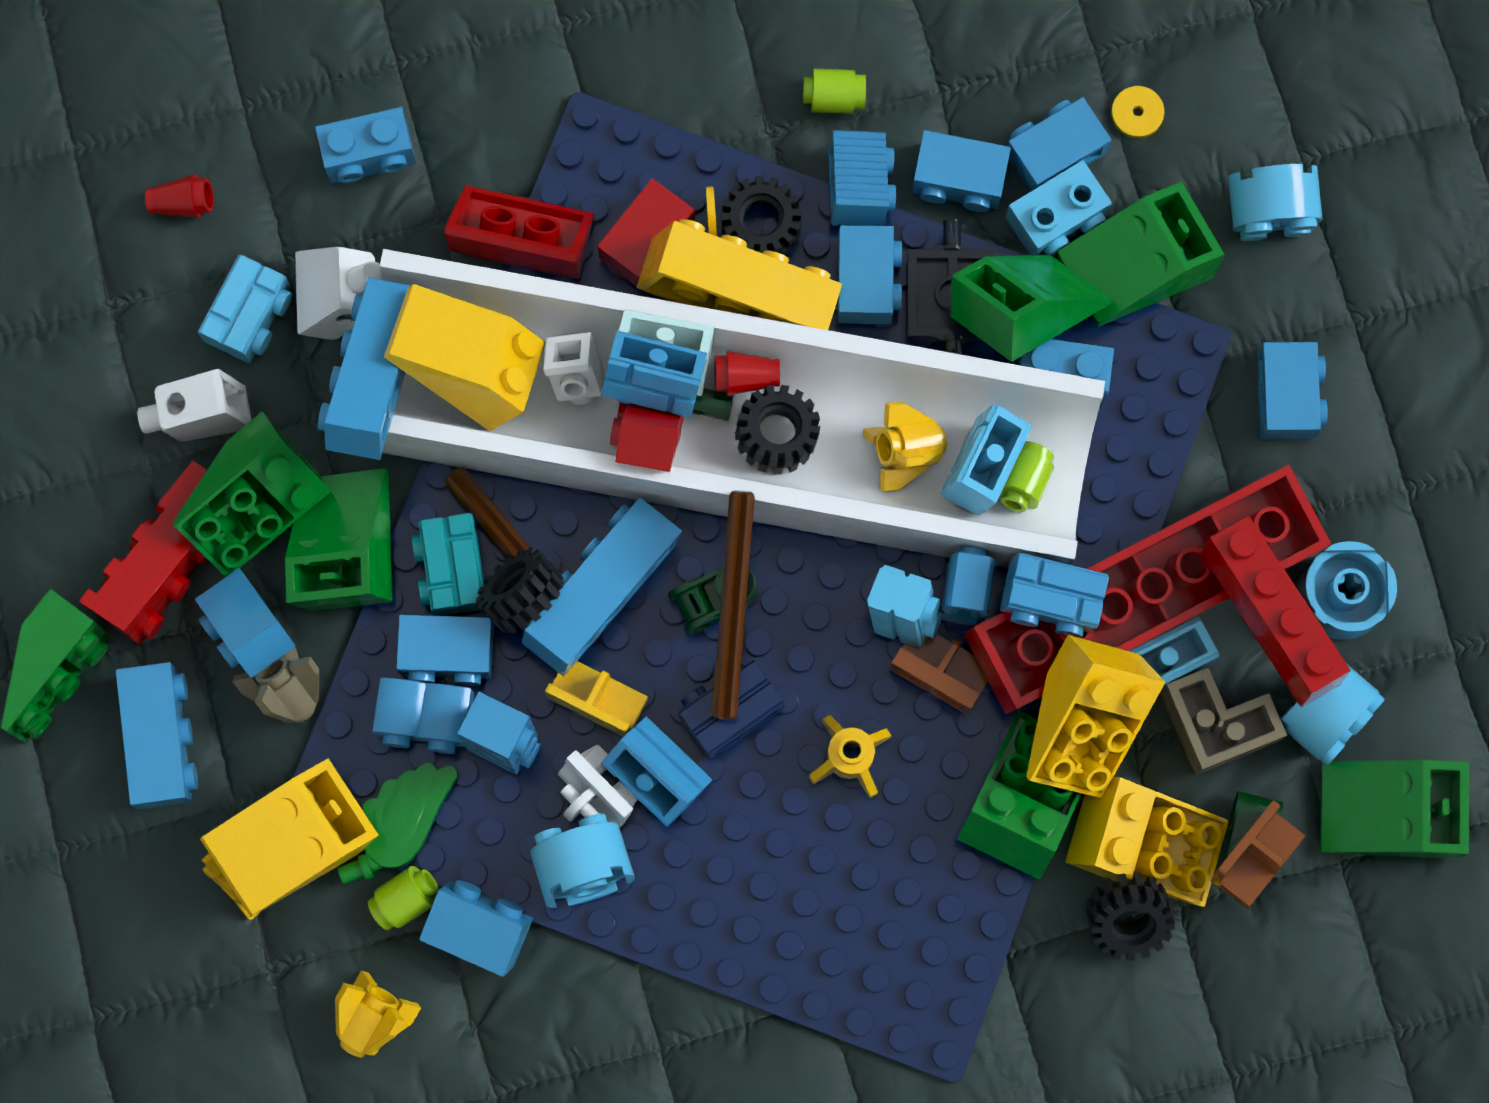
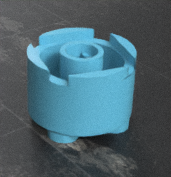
(1275, 200)
(1363, 573)
(1333, 717)
(581, 861)

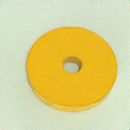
(1133, 125)
(711, 215)

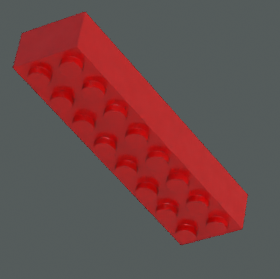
(1152, 585)

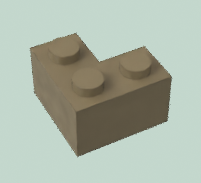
(1212, 732)

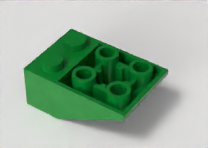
(1145, 252)
(1021, 301)
(249, 495)
(343, 545)
(49, 657)
(1395, 808)
(1014, 816)

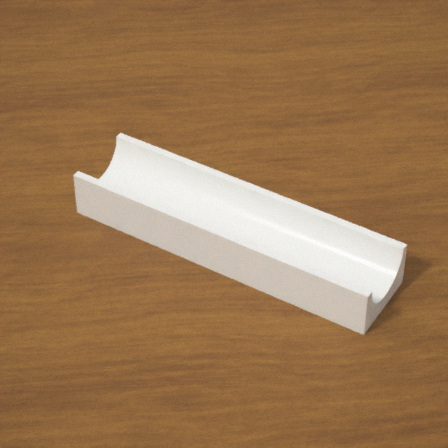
(841, 374)

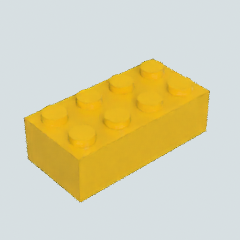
(726, 276)

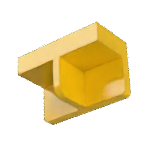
(597, 698)

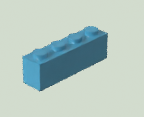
(366, 383)
(601, 585)

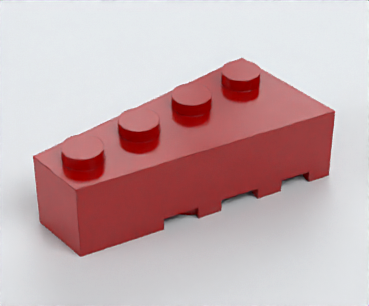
(153, 572)

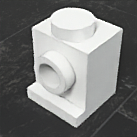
(574, 379)

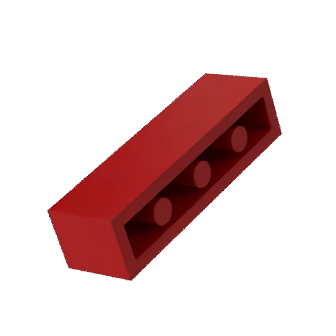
(1275, 611)

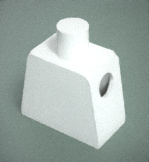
(327, 288)
(197, 407)

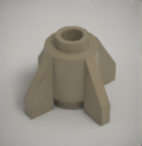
(284, 689)

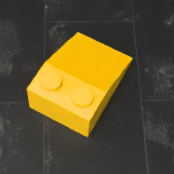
(466, 354)

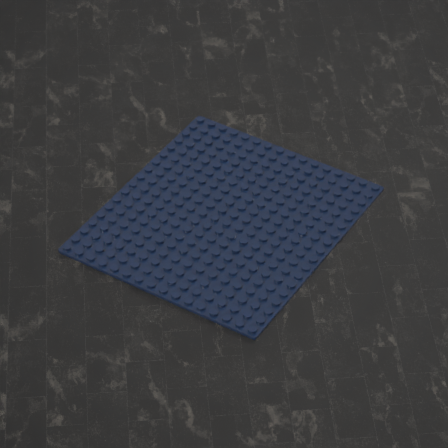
(767, 884)

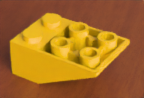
(1090, 715)
(1148, 835)
(290, 837)

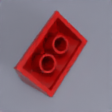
(519, 231)

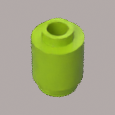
(834, 91)
(1028, 478)
(403, 898)

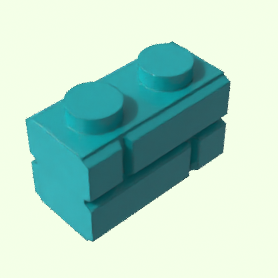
(450, 562)

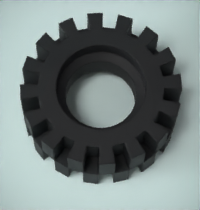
(768, 194)
(786, 405)
(520, 590)
(1134, 935)

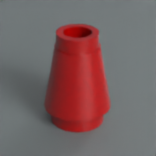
(181, 197)
(744, 373)

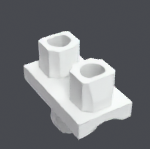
(590, 792)

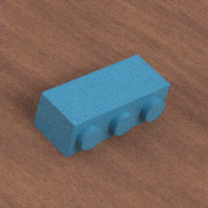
(499, 734)
(156, 735)

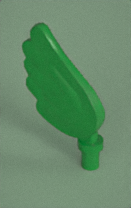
(402, 819)

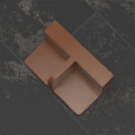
(942, 671)
(1257, 857)

